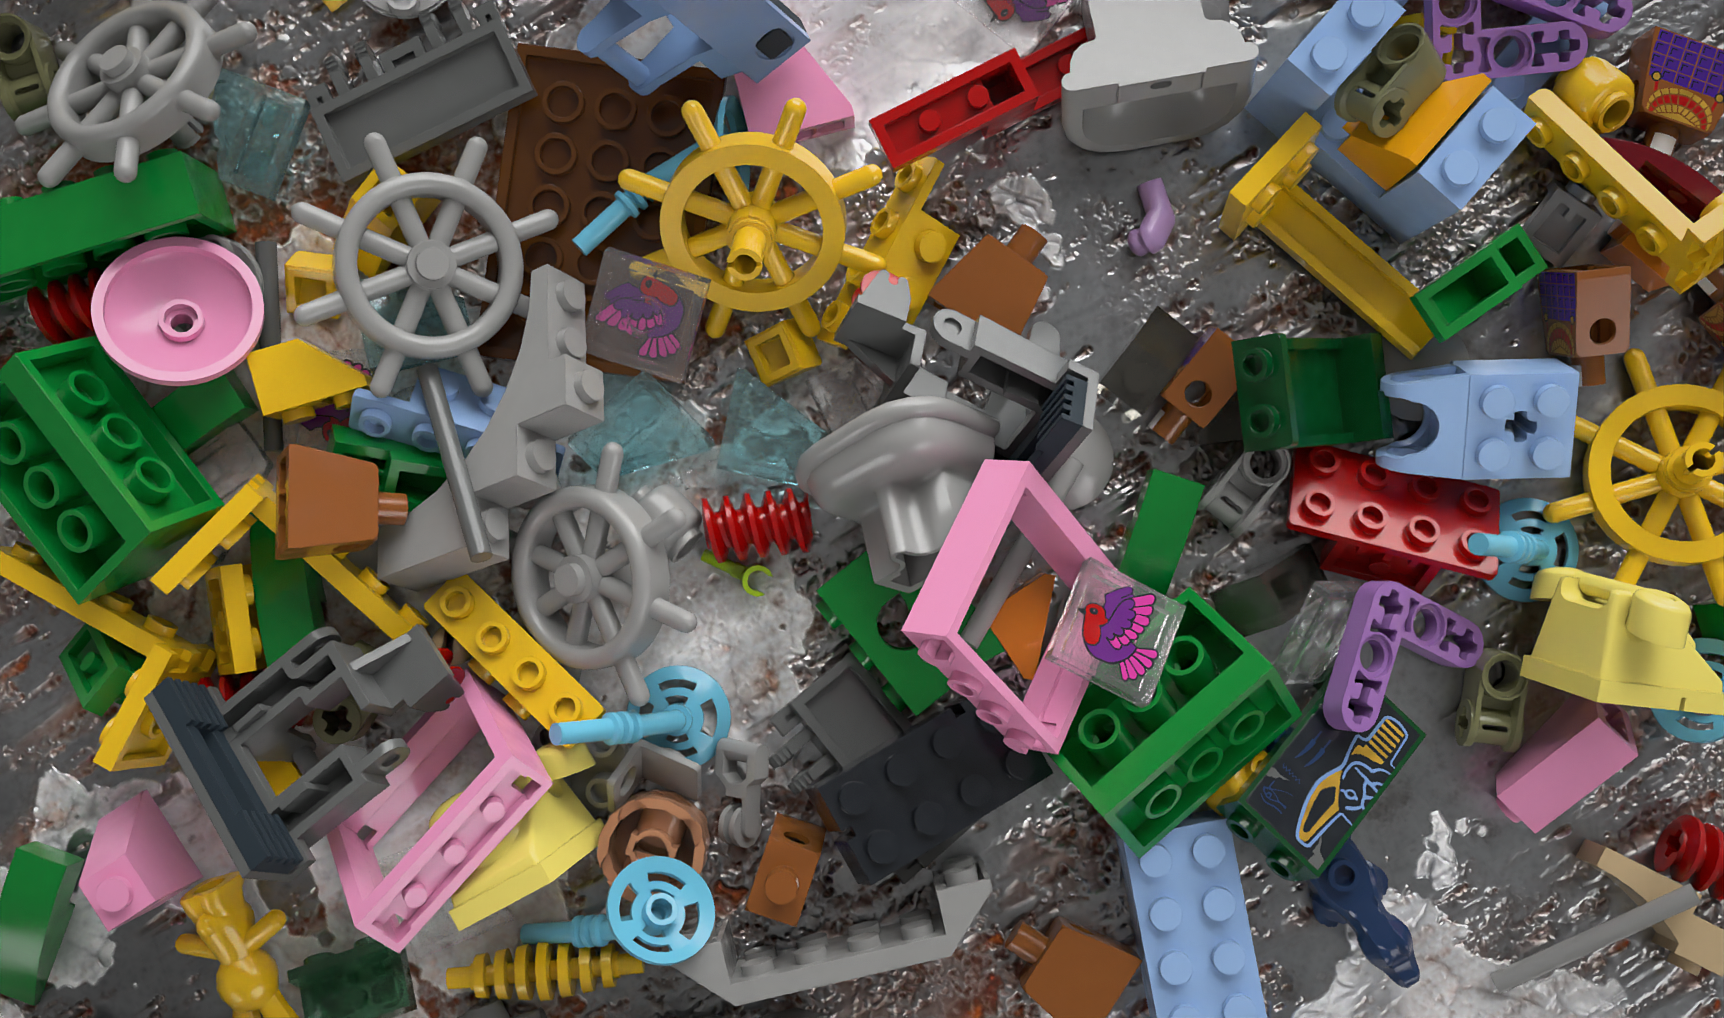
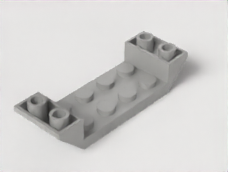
(864, 951)

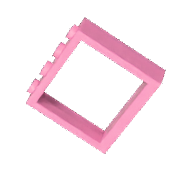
(1000, 494)
(459, 837)

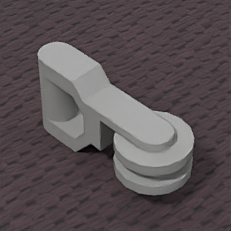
(742, 822)

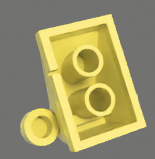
(1619, 645)
(538, 848)

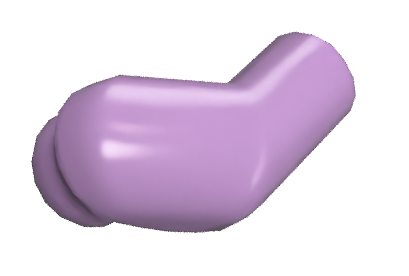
(1157, 222)

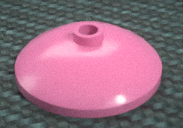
(170, 285)

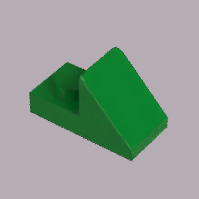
(99, 668)

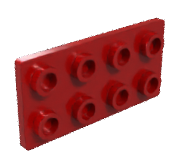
(1388, 520)

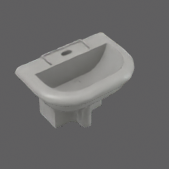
(1153, 75)
(902, 478)

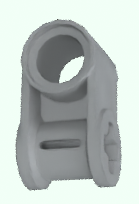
(1242, 490)

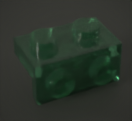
(356, 982)

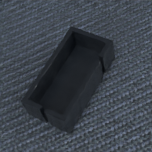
(921, 789)

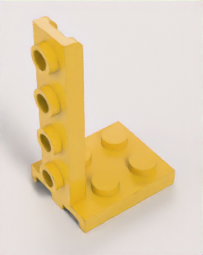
(1625, 195)
(1320, 242)
(235, 520)
(132, 736)

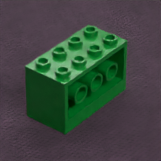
(93, 470)
(1204, 723)

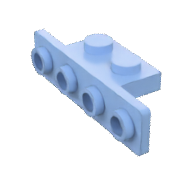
(410, 420)

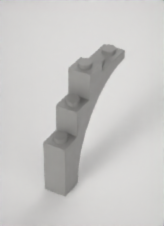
(515, 457)

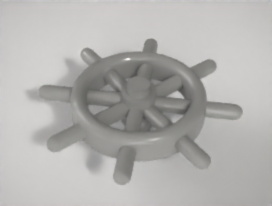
(126, 77)
(424, 264)
(590, 576)

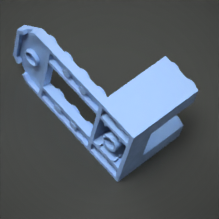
(1453, 166)

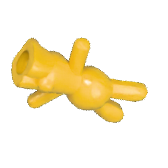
(228, 933)

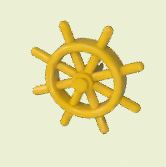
(753, 219)
(1675, 476)

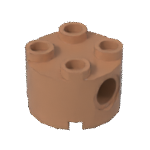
(653, 825)

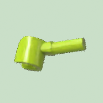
(737, 570)

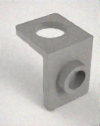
(657, 765)

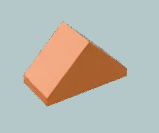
(1023, 622)

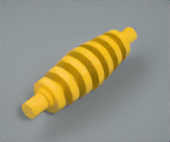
(544, 971)

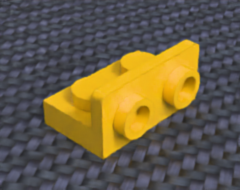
(234, 619)

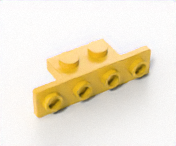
(907, 240)
(510, 656)

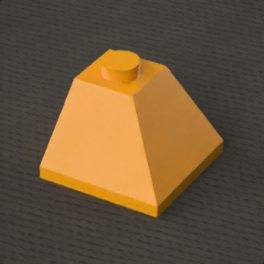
(1394, 157)

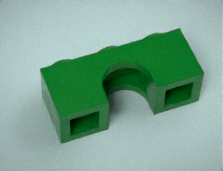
(855, 602)

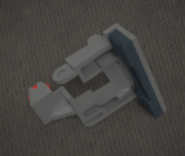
(1012, 367)
(224, 740)

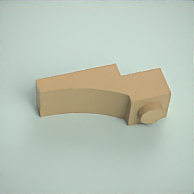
(1689, 939)

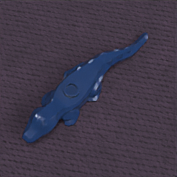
(1352, 894)

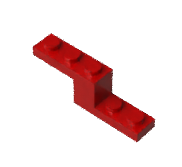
(980, 99)

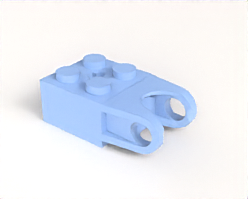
(1467, 414)

